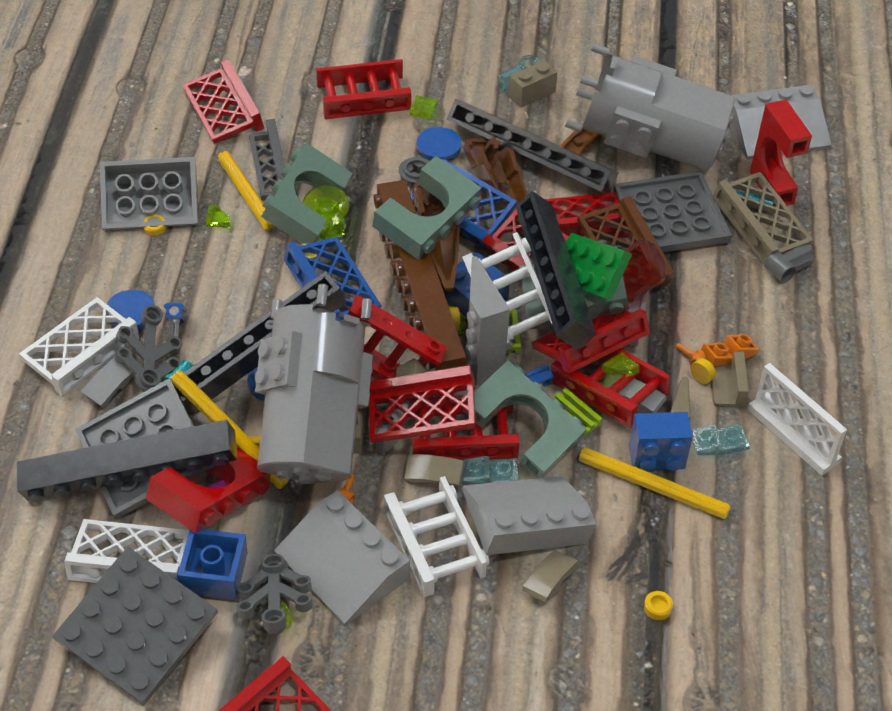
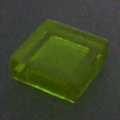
(423, 107)

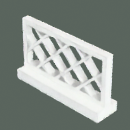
(92, 354)
(797, 433)
(92, 567)

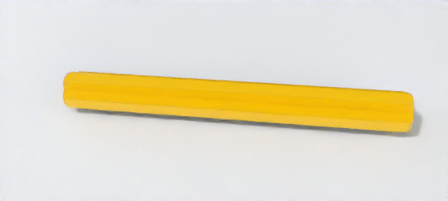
(244, 187)

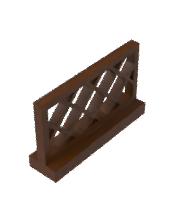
(633, 225)

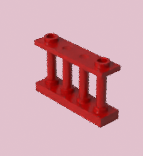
(367, 102)
(399, 331)
(607, 398)
(467, 447)

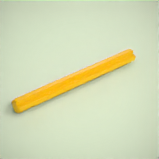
(214, 414)
(654, 483)

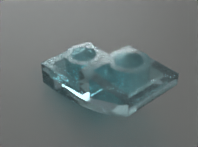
(721, 441)
(482, 471)

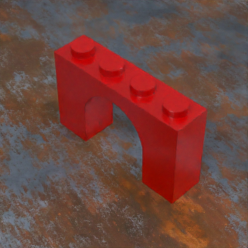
(778, 132)
(202, 506)

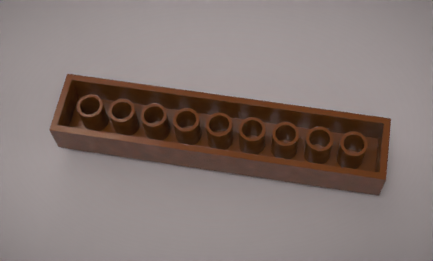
(420, 286)

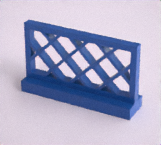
(472, 231)
(304, 268)

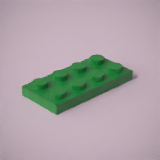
(597, 265)

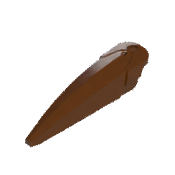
(496, 169)
(446, 250)

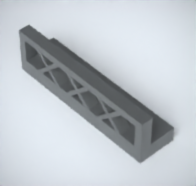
(274, 152)

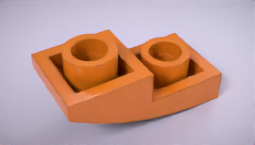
(722, 353)

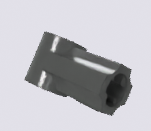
(787, 264)

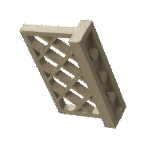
(748, 222)

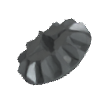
(407, 166)

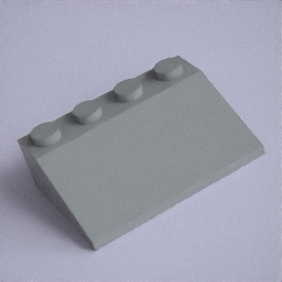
(750, 107)
(146, 188)
(486, 325)
(529, 514)
(344, 557)

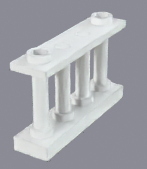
(521, 247)
(417, 553)

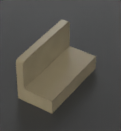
(731, 383)

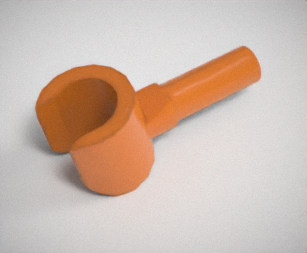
(691, 354)
(350, 496)

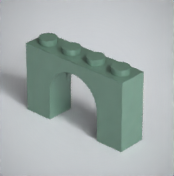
(285, 207)
(420, 233)
(596, 305)
(512, 387)

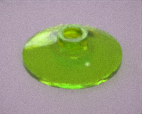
(327, 197)

